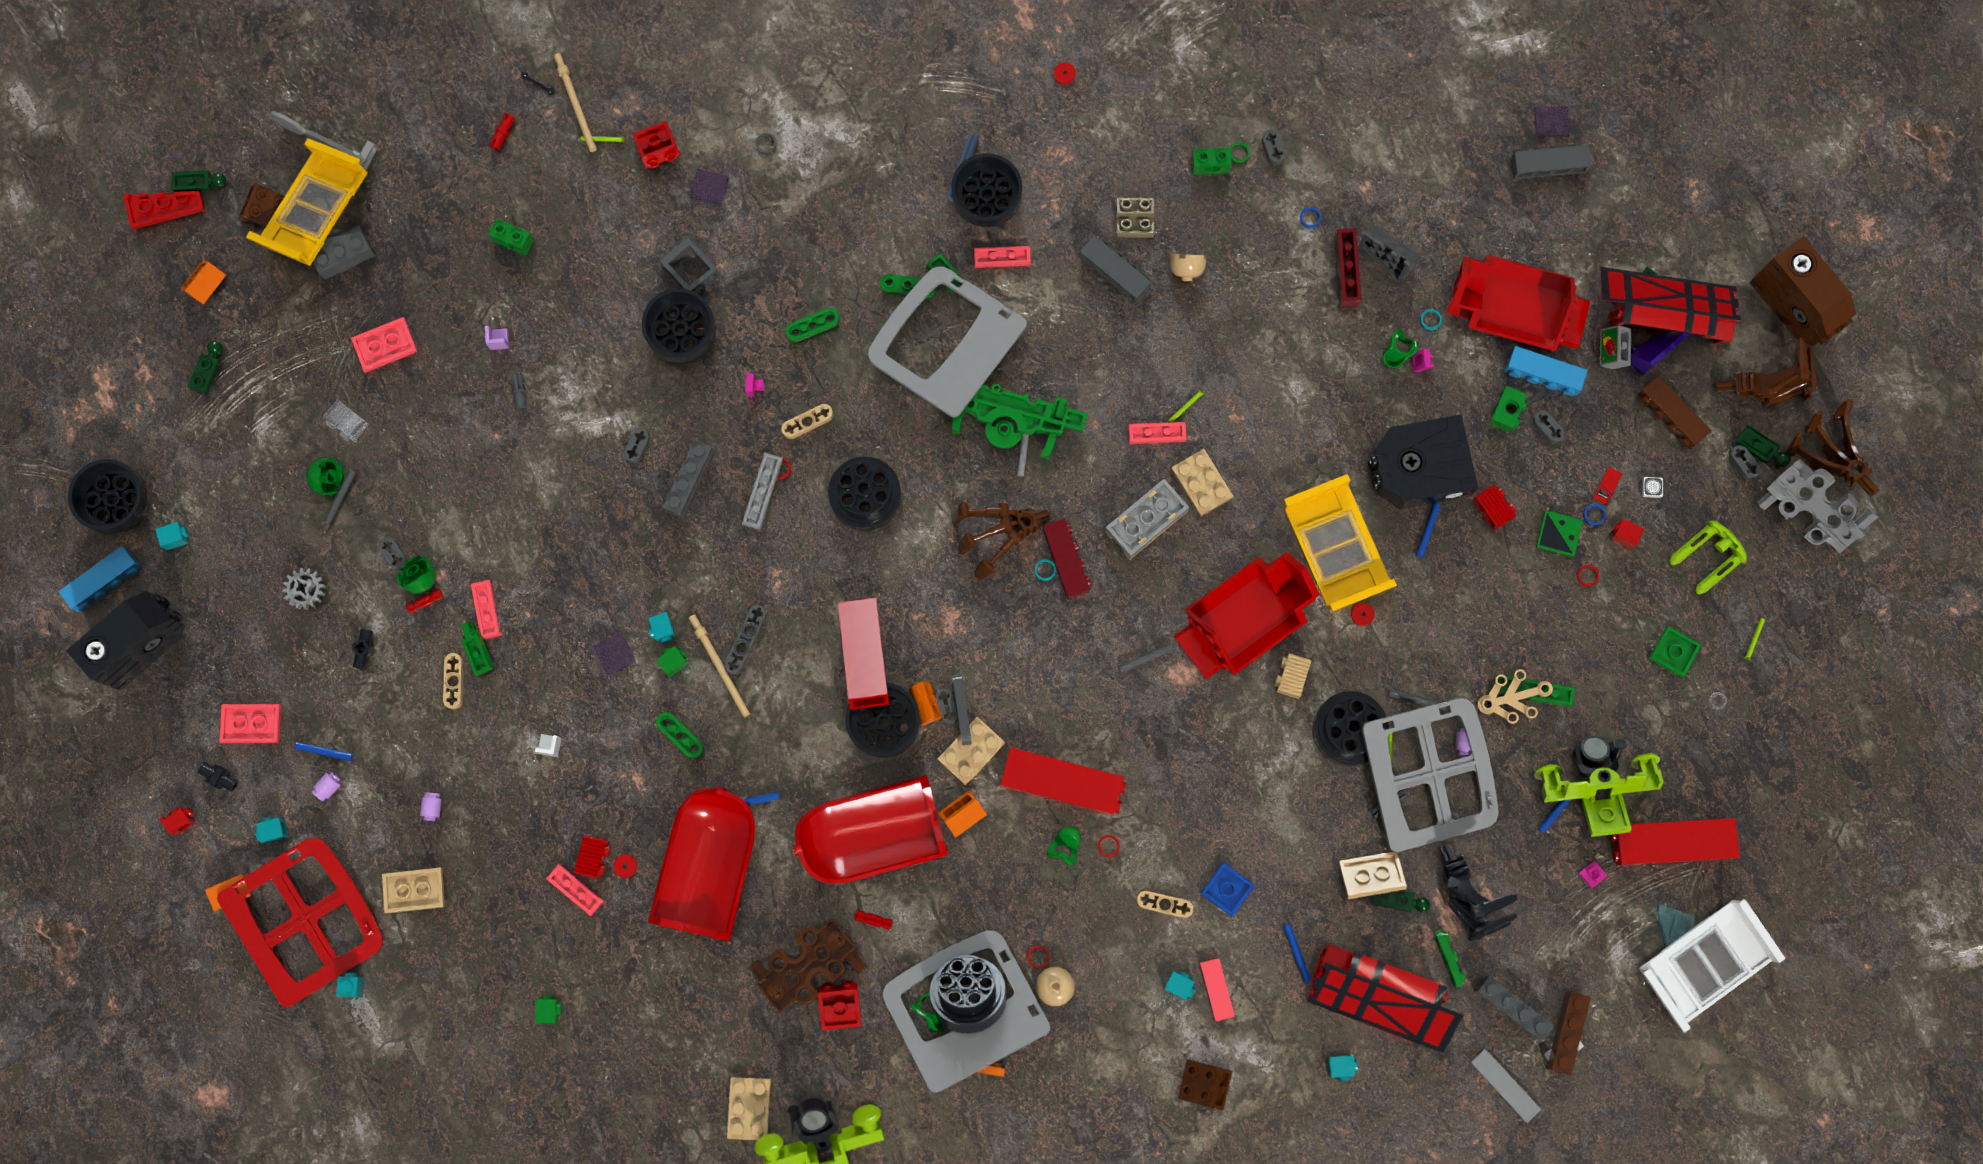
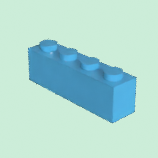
(1546, 371)
(100, 579)

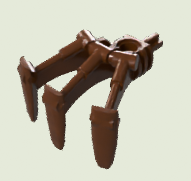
(1780, 386)
(1840, 462)
(1009, 524)

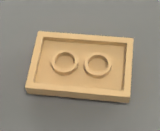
(1202, 482)
(968, 760)
(1372, 875)
(413, 890)
(748, 1108)

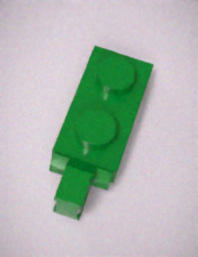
(476, 649)

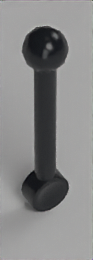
(550, 90)

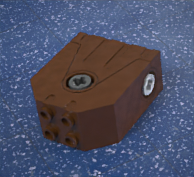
(1805, 294)

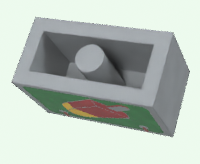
(1615, 347)

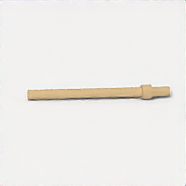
(563, 72)
(701, 634)

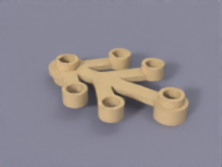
(1511, 698)

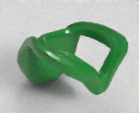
(1393, 356)
(1069, 837)
(933, 1023)

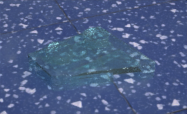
(1673, 924)

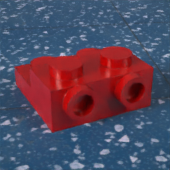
(656, 144)
(839, 1005)

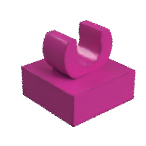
(1421, 360)
(752, 385)
(1592, 874)

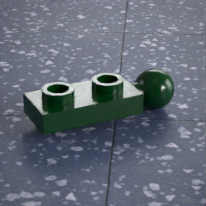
(196, 181)
(206, 368)
(1762, 446)
(1401, 901)

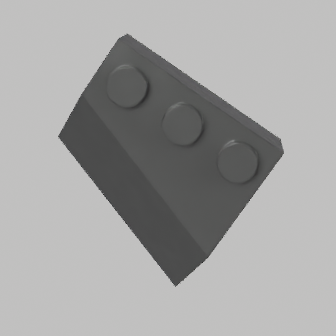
(342, 250)
(1389, 253)

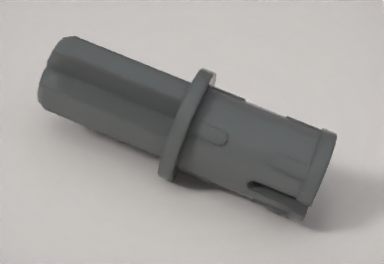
(519, 392)

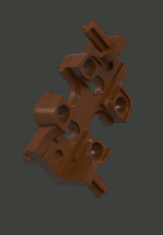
(838, 948)

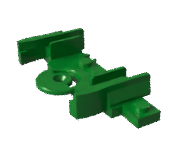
(1029, 417)

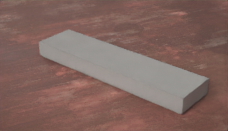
(762, 491)
(1505, 1085)

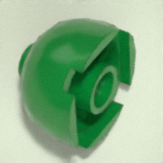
(325, 475)
(417, 575)

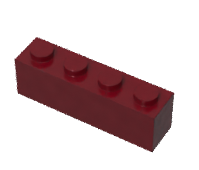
(1348, 268)
(1066, 559)

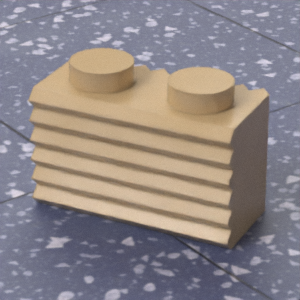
(1293, 675)

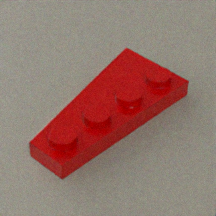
(161, 207)

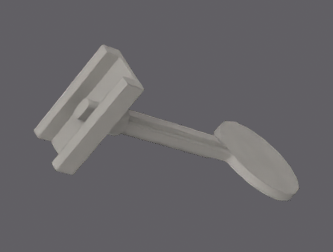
(365, 156)

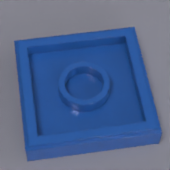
(1227, 889)

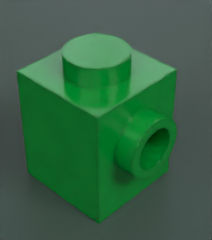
(672, 660)
(547, 1010)

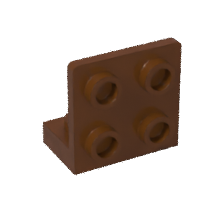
(260, 205)
(1205, 1084)

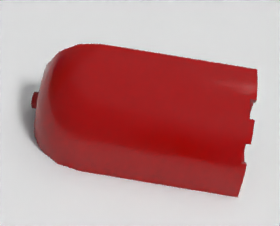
(870, 833)
(705, 864)

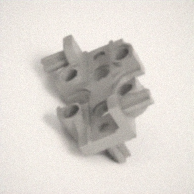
(1787, 489)

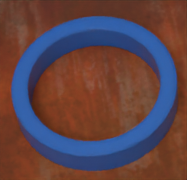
(1312, 209)
(1592, 523)

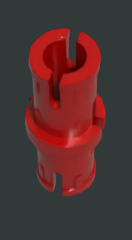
(502, 131)

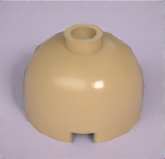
(1187, 265)
(1055, 986)

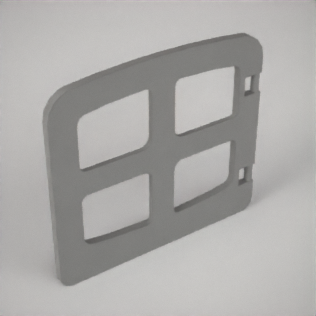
(1432, 773)

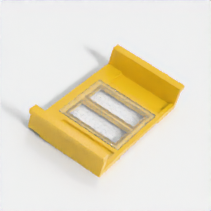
(312, 203)
(1337, 544)

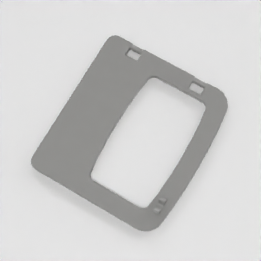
(971, 361)
(960, 1055)

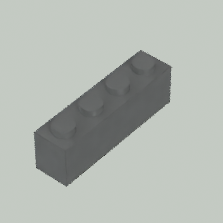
(1551, 161)
(1115, 269)
(688, 479)
(1514, 1009)

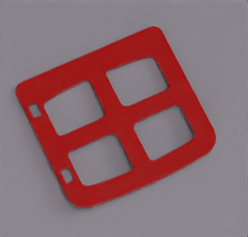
(303, 919)

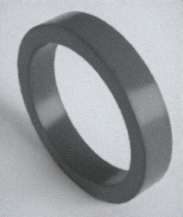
(766, 151)

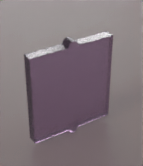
(1552, 121)
(709, 186)
(614, 654)

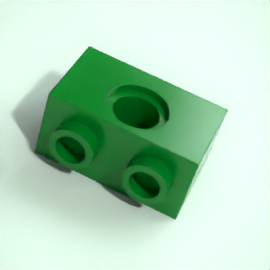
(1211, 161)
(510, 237)
(1508, 398)

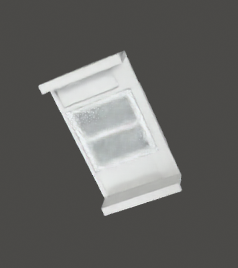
(1710, 961)

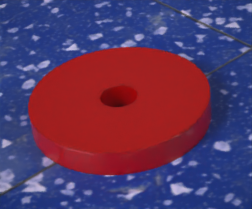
(1064, 67)
(1362, 608)
(625, 872)

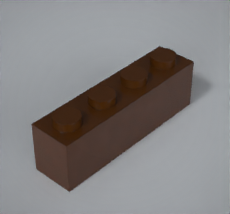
(1674, 412)
(1568, 1033)

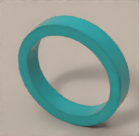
(1431, 328)
(1045, 579)

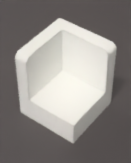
(549, 745)

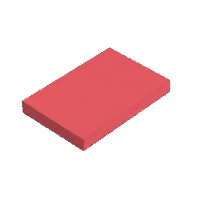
(384, 344)
(250, 723)

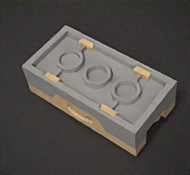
(1147, 519)

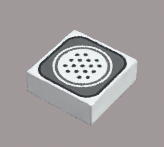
(1652, 487)

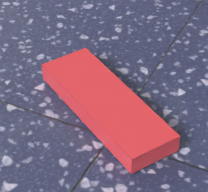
(1002, 256)
(1157, 432)
(485, 609)
(575, 889)
(1217, 989)

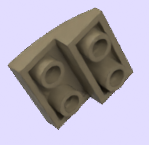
(1135, 217)

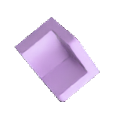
(497, 338)

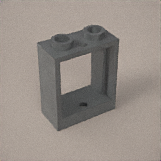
(680, 253)

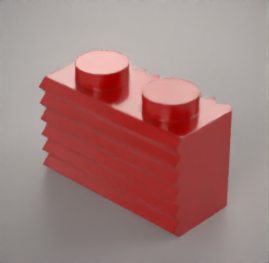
(1494, 507)
(592, 857)

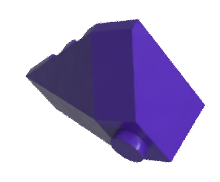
(1652, 351)

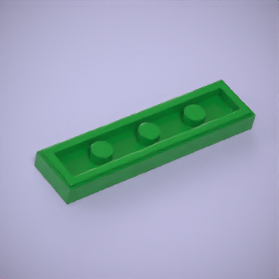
(1560, 695)

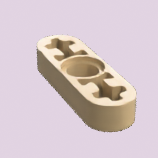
(792, 422)
(458, 667)
(1160, 896)

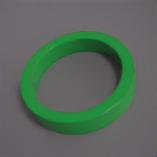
(1246, 147)

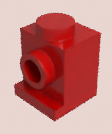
(178, 820)

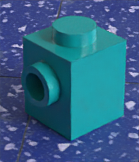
(172, 535)
(661, 628)
(271, 830)
(1180, 985)
(350, 986)
(1342, 1067)

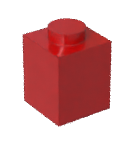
(1626, 533)

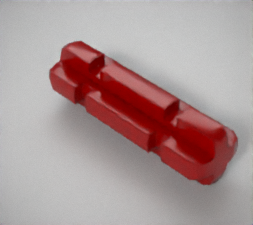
(424, 601)
(874, 920)

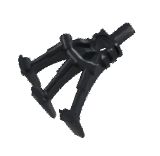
(1468, 903)

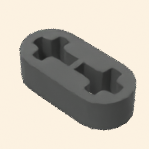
(1277, 146)
(1550, 423)
(640, 448)
(1744, 462)
(390, 556)
(951, 705)

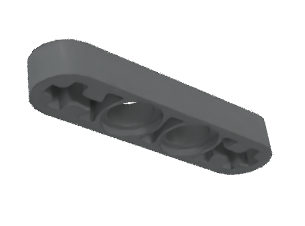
(748, 640)
(962, 709)

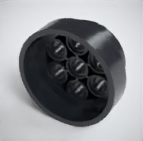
(972, 172)
(682, 302)
(88, 486)
(880, 512)
(1324, 720)
(902, 740)
(964, 1015)

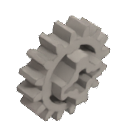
(311, 585)

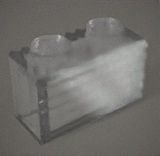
(345, 420)

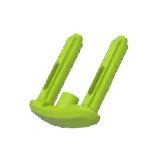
(1727, 541)

